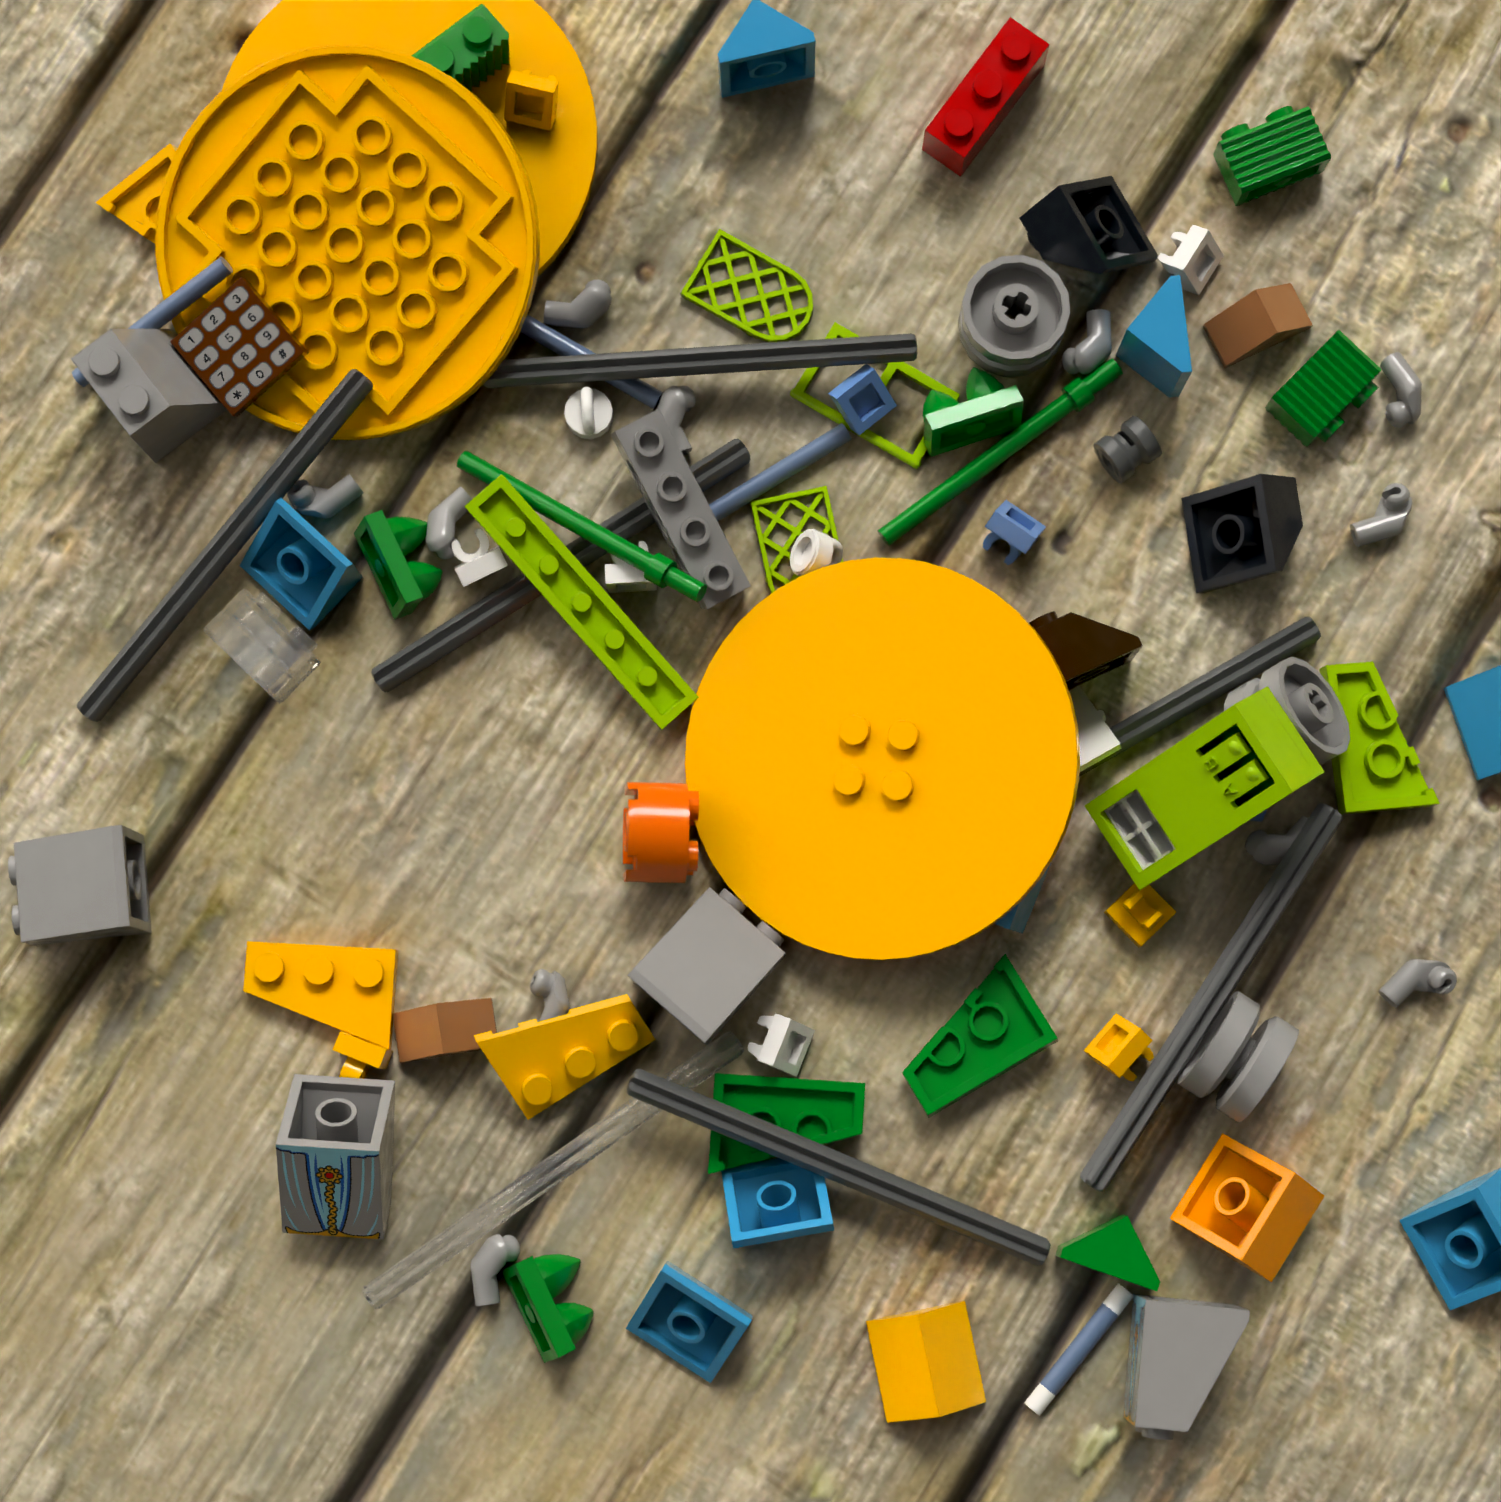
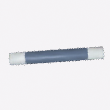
(1079, 1349)

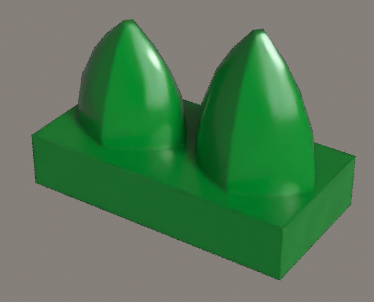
(985, 414)
(384, 547)
(534, 1286)

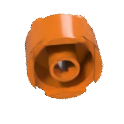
(658, 832)

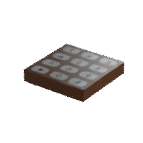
(239, 346)

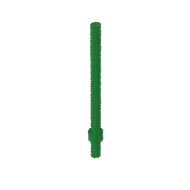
(1075, 397)
(656, 568)

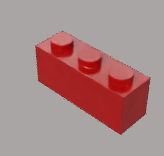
(985, 96)

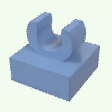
(862, 399)
(1014, 527)

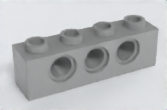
(680, 507)

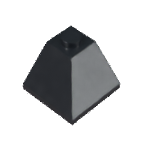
(1088, 228)
(1241, 530)

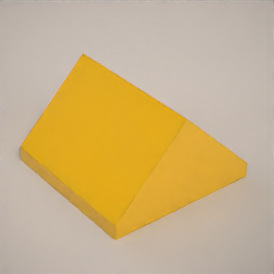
(926, 1362)

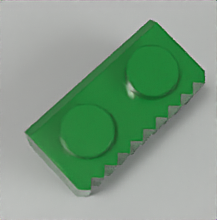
(469, 48)
(1271, 154)
(1323, 389)

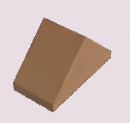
(1257, 323)
(442, 1028)

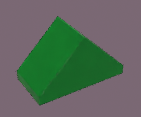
(1114, 1251)

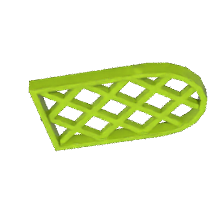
(750, 252)
(789, 498)

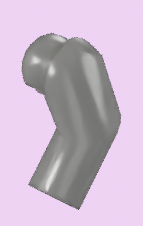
(583, 309)
(1408, 391)
(323, 502)
(442, 523)
(1418, 976)

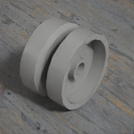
(1020, 288)
(1307, 702)
(1244, 1061)

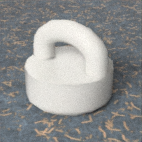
(588, 413)
(813, 551)

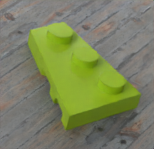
(1379, 765)

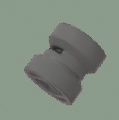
(1127, 449)

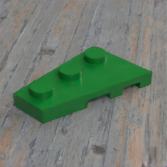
(980, 1042)
(806, 1107)

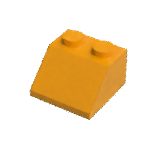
(1247, 1207)

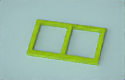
(903, 368)

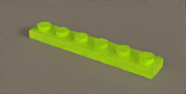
(581, 601)

